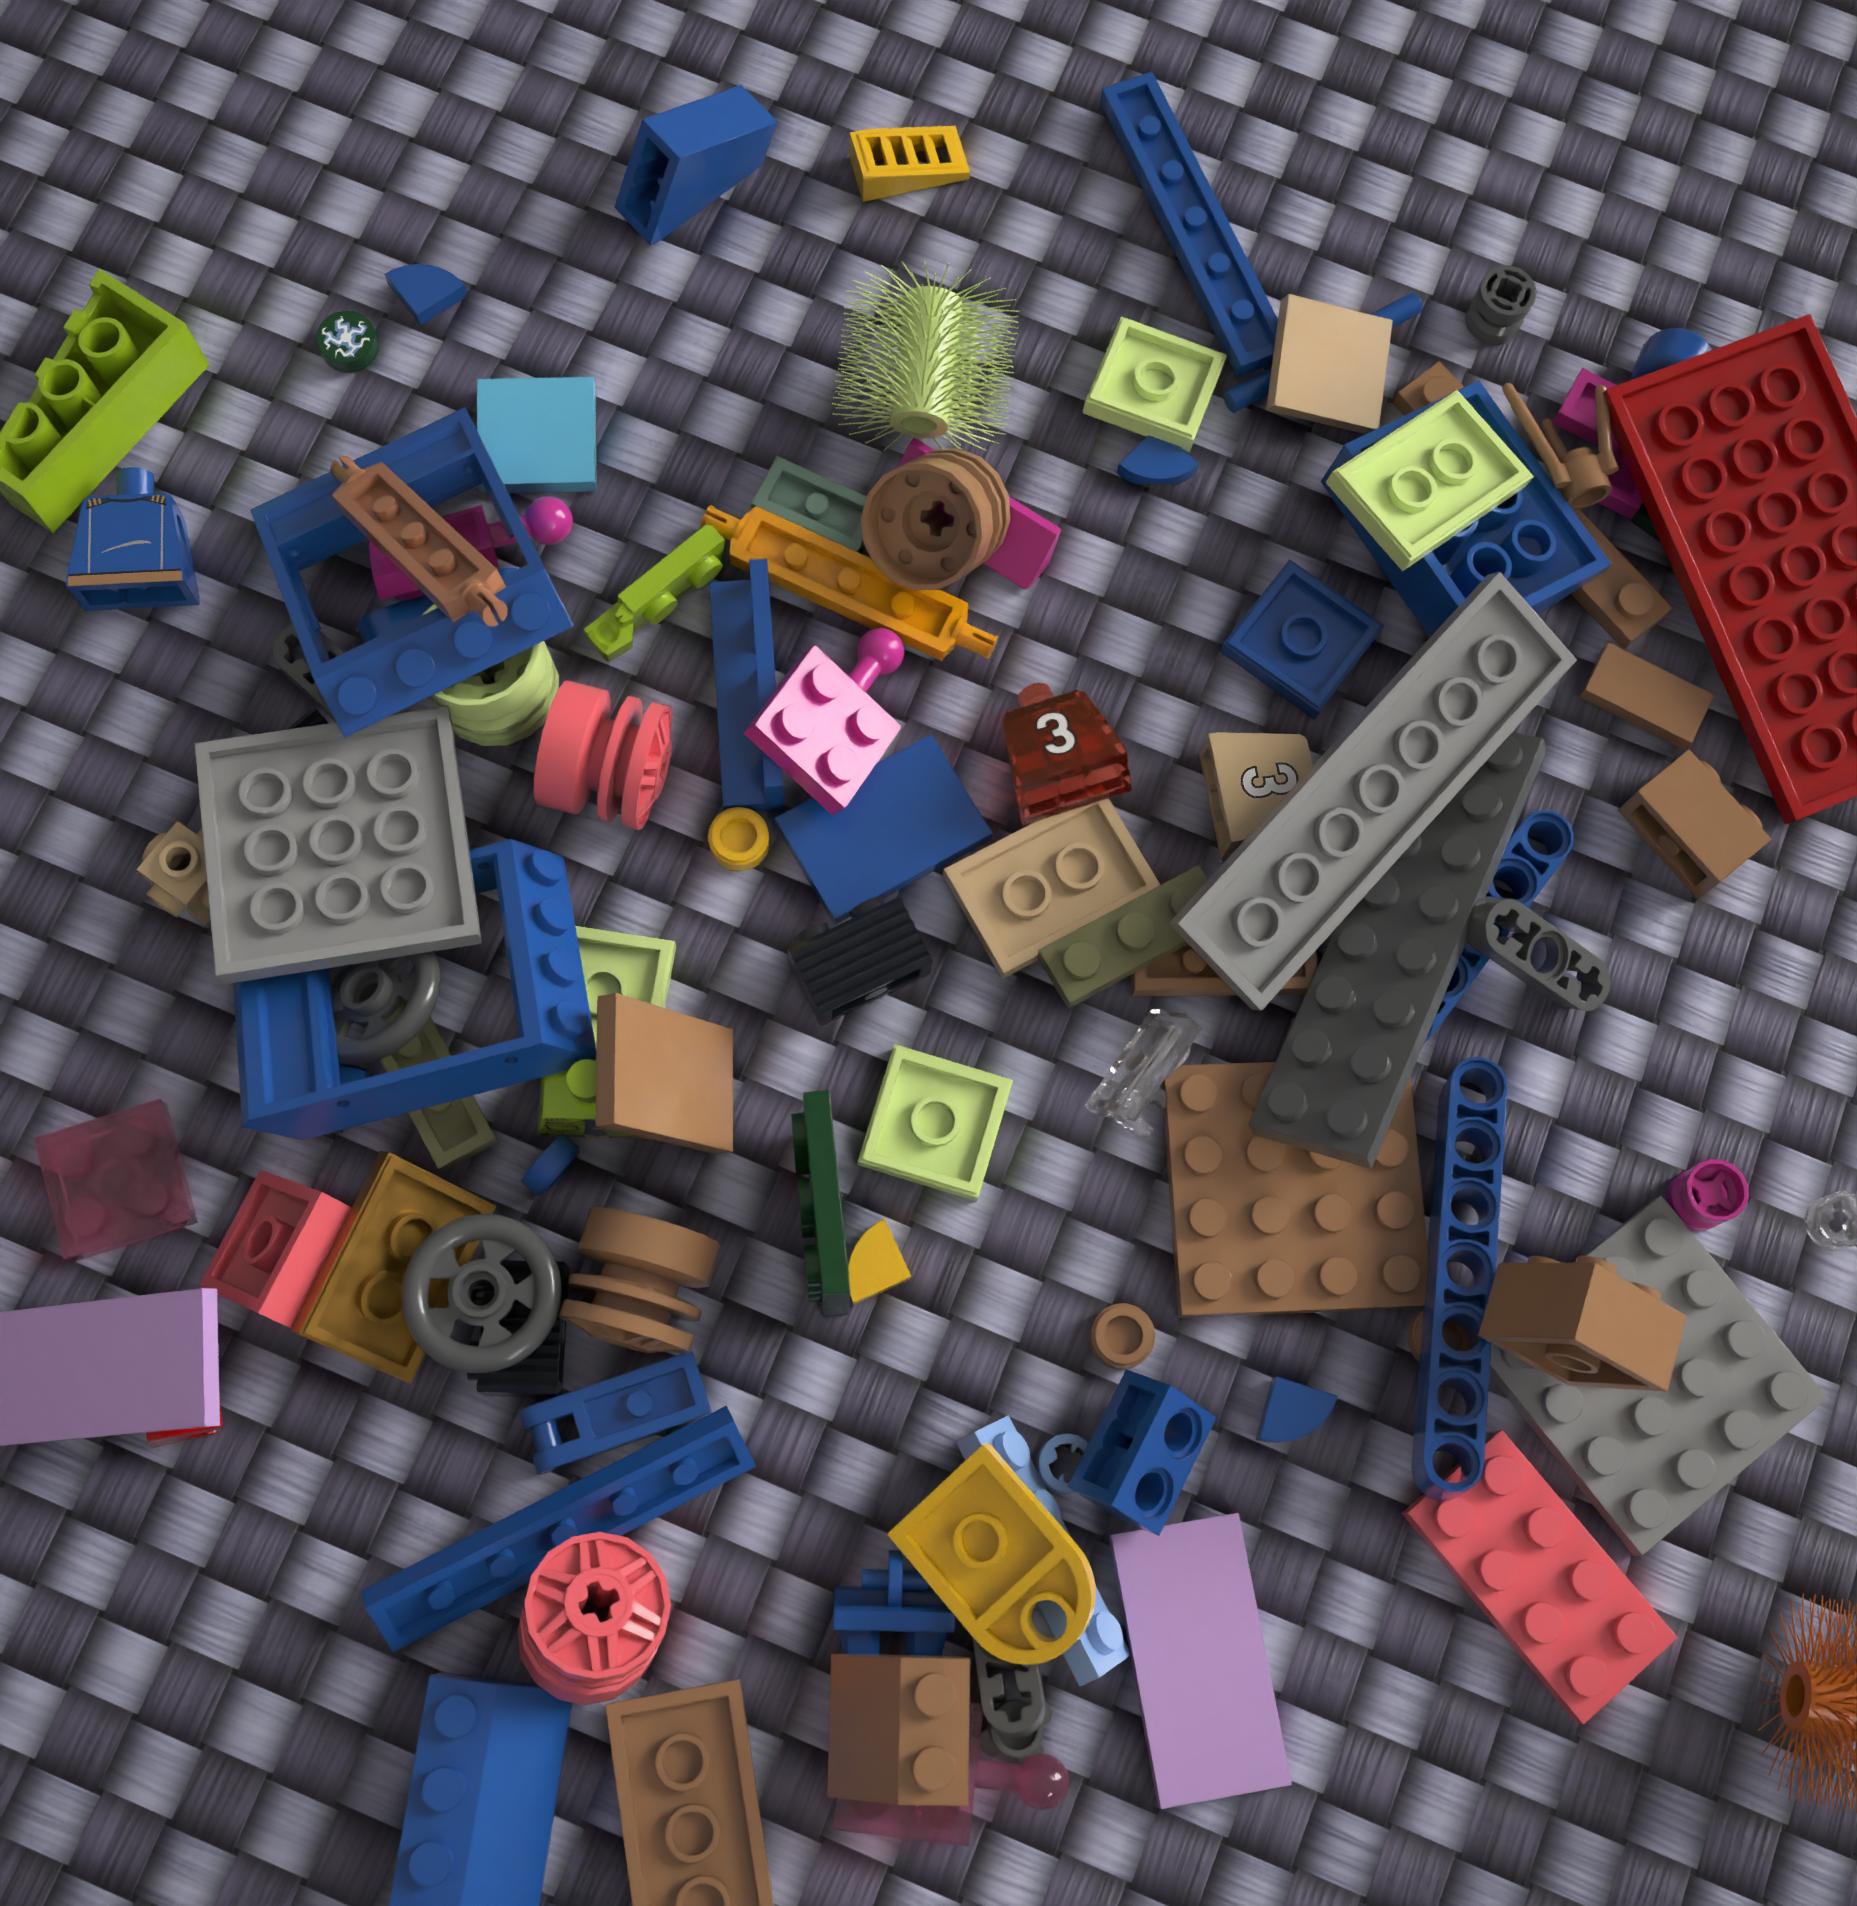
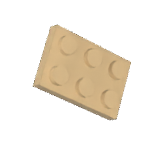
(1048, 882)

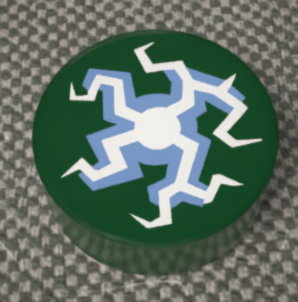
(347, 341)

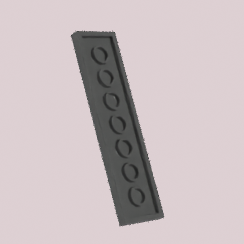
(1390, 971)

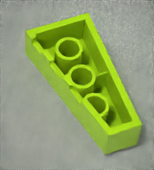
(94, 400)

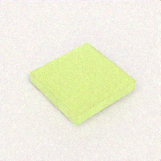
(1154, 383)
(625, 966)
(935, 1122)

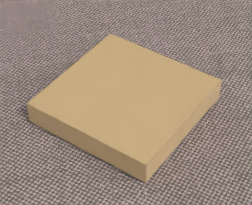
(1329, 364)

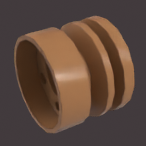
(910, 535)
(639, 1280)

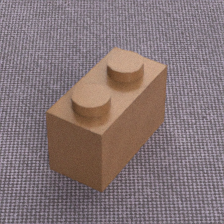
(1694, 823)

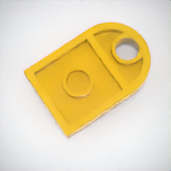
(996, 1555)

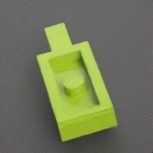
(655, 592)

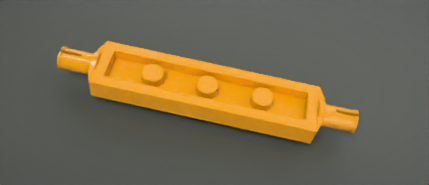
(848, 583)

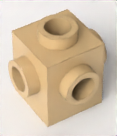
(177, 872)

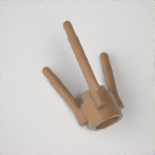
(1577, 472)

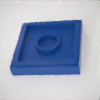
(1301, 639)

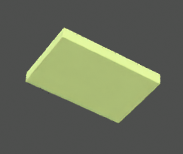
(1429, 480)

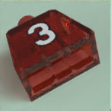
(1062, 753)

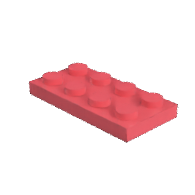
(1542, 1580)

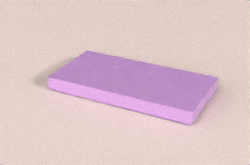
(109, 1367)
(1199, 1661)

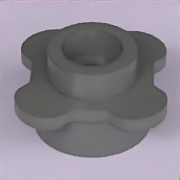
(994, 1743)

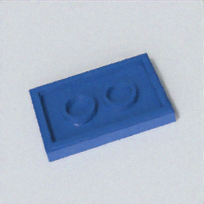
(892, 832)

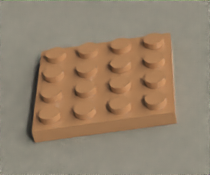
(1279, 1224)

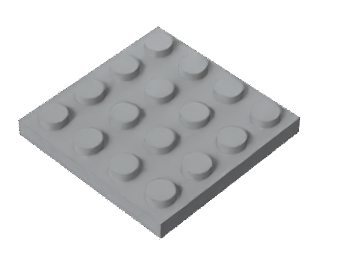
(335, 846)
(1661, 1453)

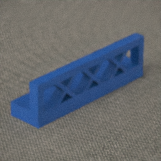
(743, 686)

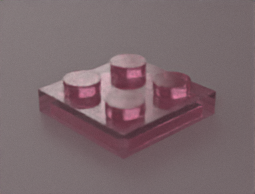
(115, 1180)

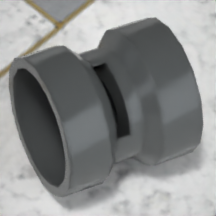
(1500, 304)

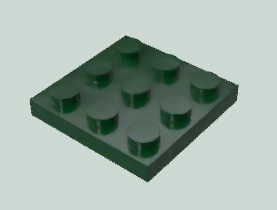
(821, 1204)

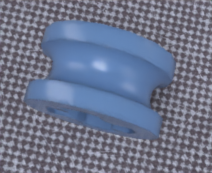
(1048, 1454)

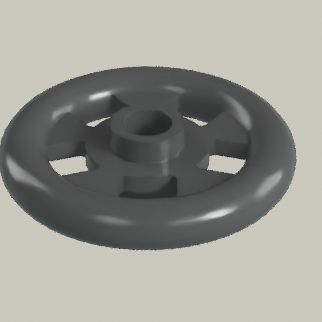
(372, 995)
(436, 1260)

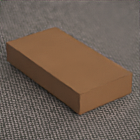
(1646, 696)

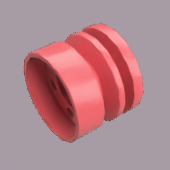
(590, 752)
(576, 1653)

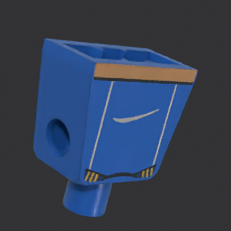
(132, 549)

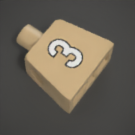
(1248, 778)

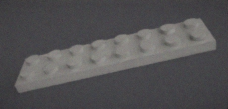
(1373, 792)

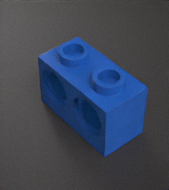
(1142, 1451)

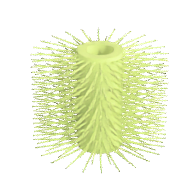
(926, 361)

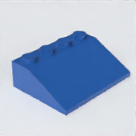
(1526, 538)

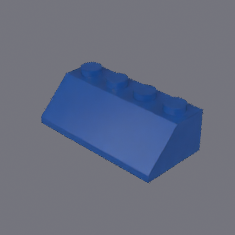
(481, 1794)

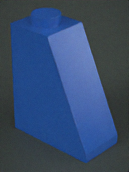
(691, 159)

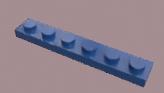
(1193, 221)
(510, 1550)

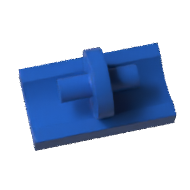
(891, 1602)

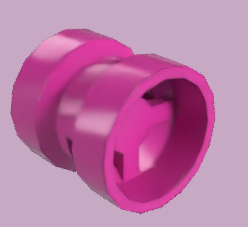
(1717, 1187)

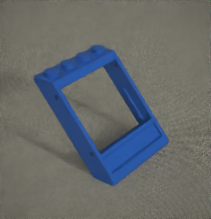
(431, 649)
(290, 1034)

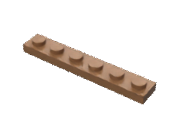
(1616, 598)

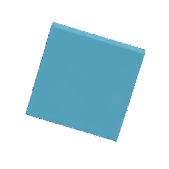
(540, 432)

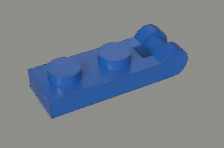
(617, 1411)

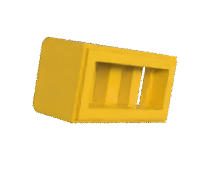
(893, 179)

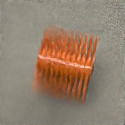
(1819, 1703)

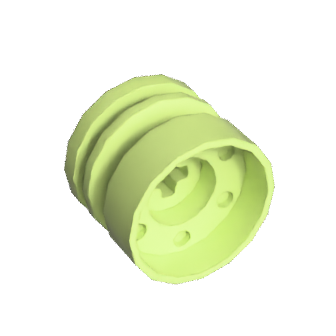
(509, 706)

